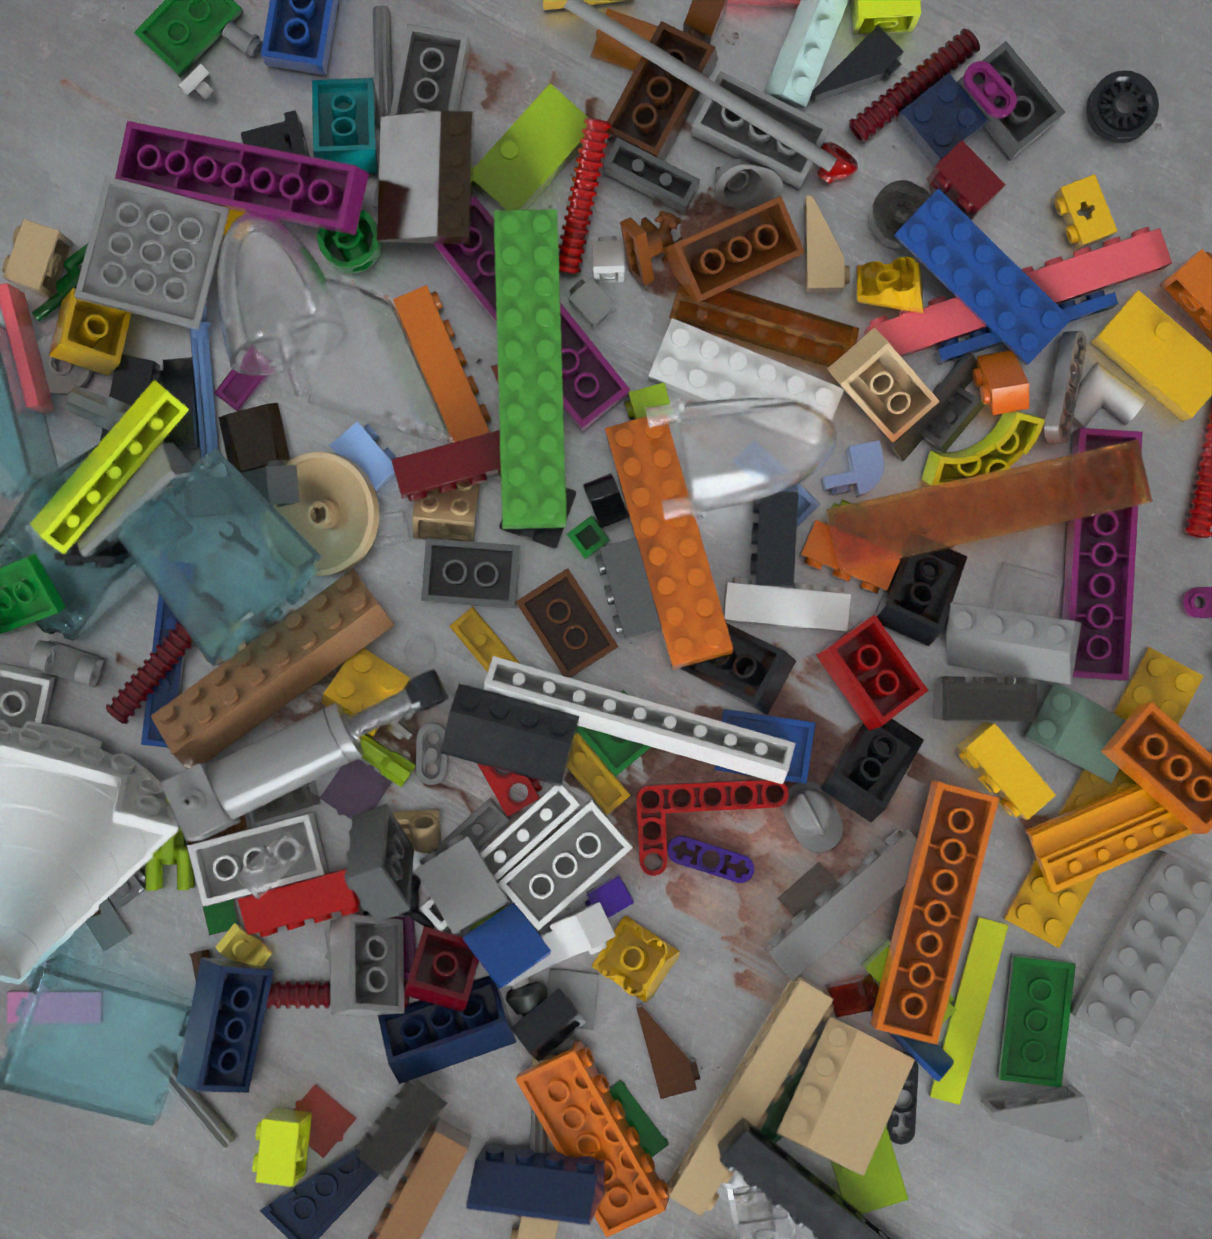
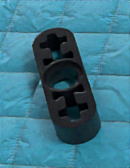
(908, 1121)

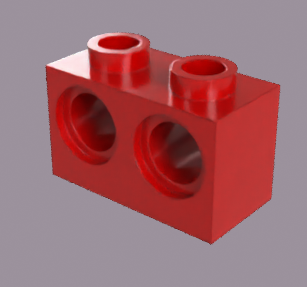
(501, 787)

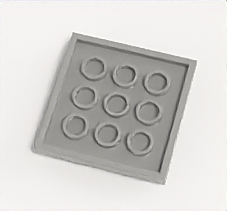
(152, 253)

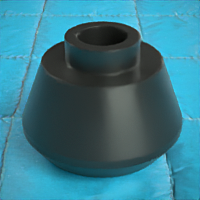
(526, 997)

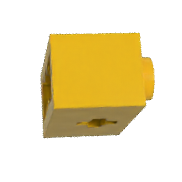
(1088, 197)

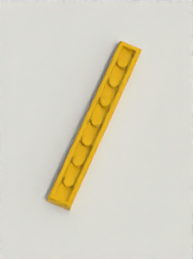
(583, 761)

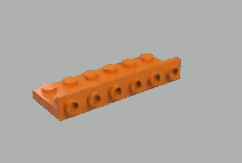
(587, 1121)

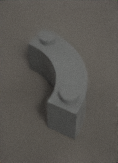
(276, 482)

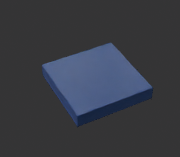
(507, 945)

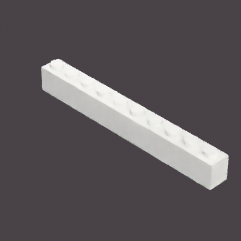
(645, 721)

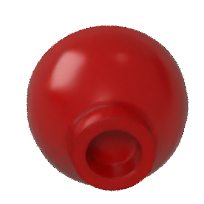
(843, 167)

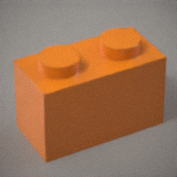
(1001, 382)

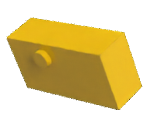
(1158, 355)

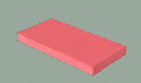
(25, 349)

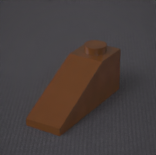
(668, 1059)

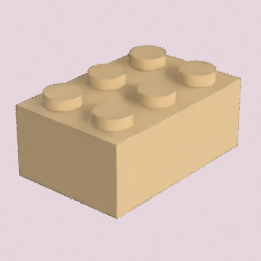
(883, 385)

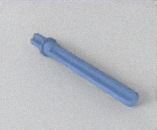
(204, 387)

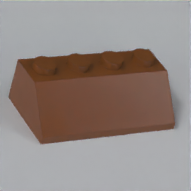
(734, 250)

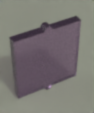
(355, 789)

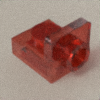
(854, 996)

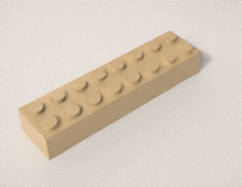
(751, 1090)

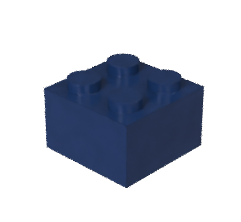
(941, 119)

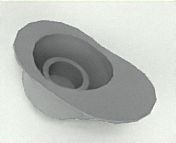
(745, 184)
(813, 817)

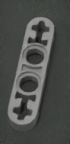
(1065, 387)

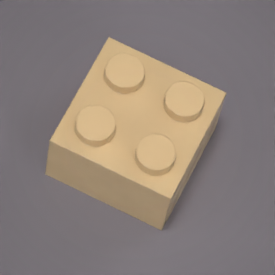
(36, 258)

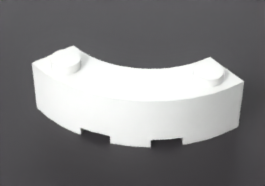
(571, 935)

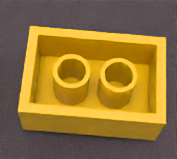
(1005, 771)

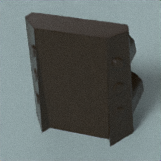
(254, 437)

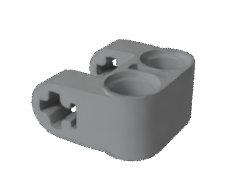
(67, 662)

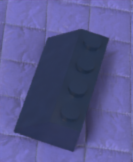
(224, 1026)
(437, 1037)
(536, 1184)

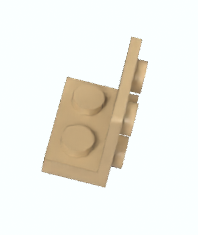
(447, 514)

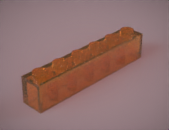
(767, 325)

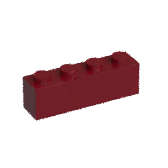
(447, 466)

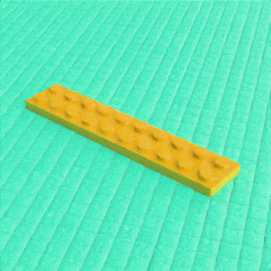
(1052, 914)

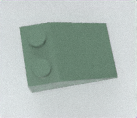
(1076, 731)

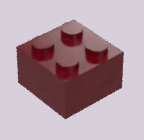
(965, 180)
(442, 970)

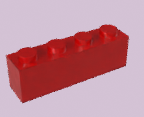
(298, 902)

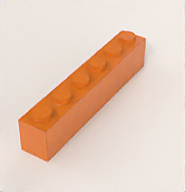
(442, 363)

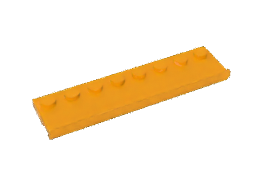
(1102, 836)

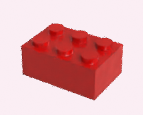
(872, 672)

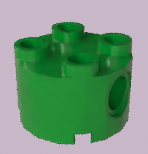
(351, 252)

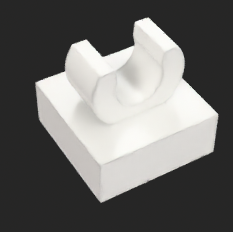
(195, 81)

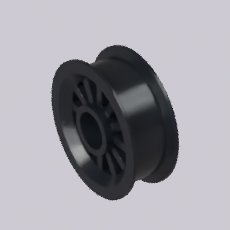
(1149, 105)

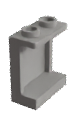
(461, 884)

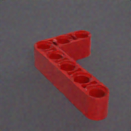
(696, 803)

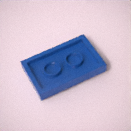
(787, 729)

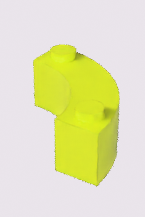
(995, 452)

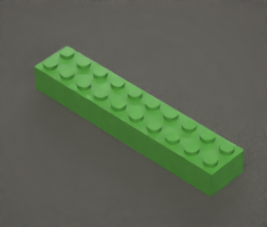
(529, 369)

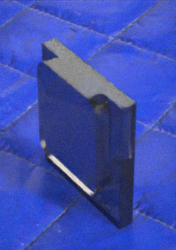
(806, 889)

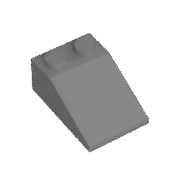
(1051, 1112)

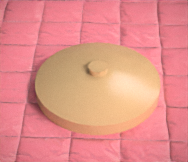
(334, 511)

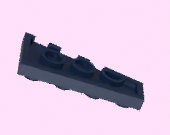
(320, 1199)

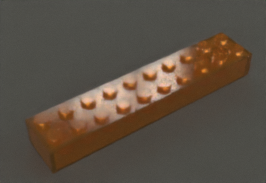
(988, 506)

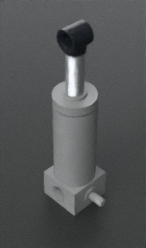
(216, 795)

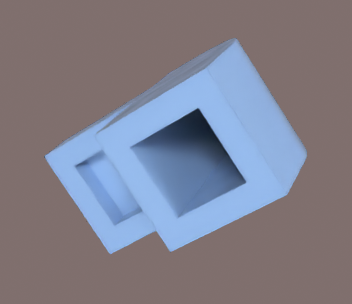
(865, 472)

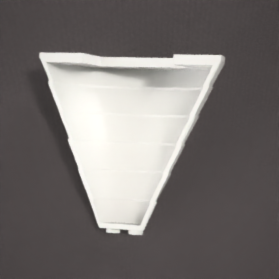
(68, 836)

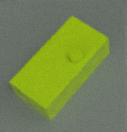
(531, 152)
(881, 1183)

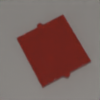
(328, 1119)

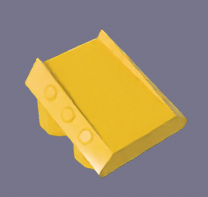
(891, 285)
(636, 959)

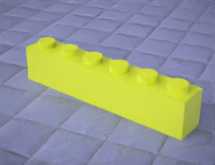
(108, 467)

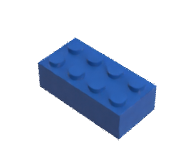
(299, 34)

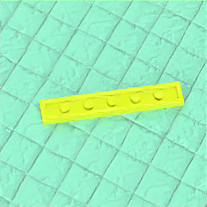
(970, 1007)

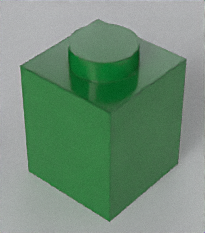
(588, 537)

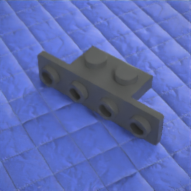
(948, 417)

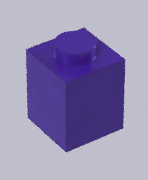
(611, 894)

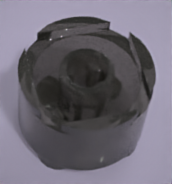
(896, 196)

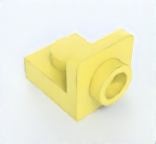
(243, 947)

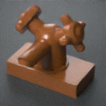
(647, 241)

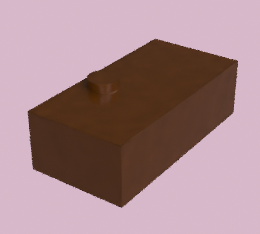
(657, 101)

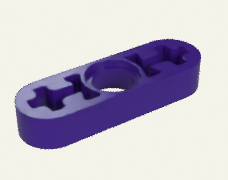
(730, 873)

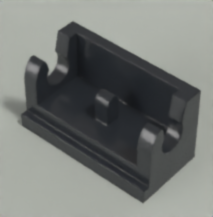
(548, 1025)

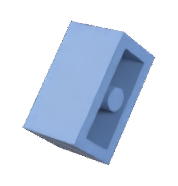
(360, 447)

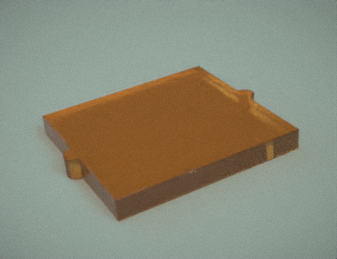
(614, 52)

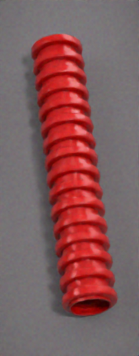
(582, 195)
(1201, 512)

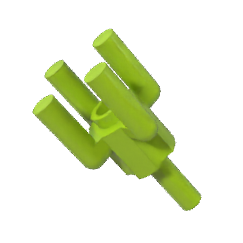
(170, 853)

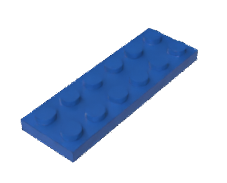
(982, 277)

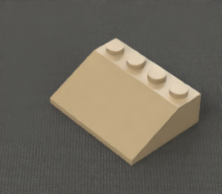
(846, 1096)

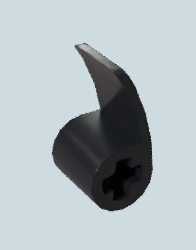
(606, 500)

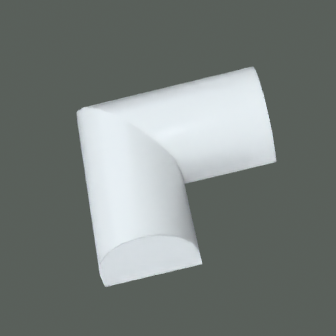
(1105, 390)

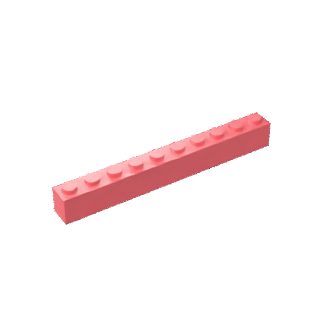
(1059, 279)

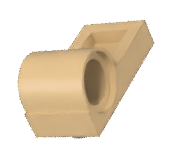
(422, 828)

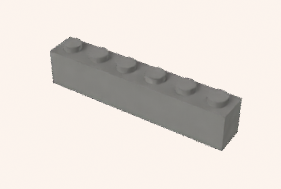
(845, 907)

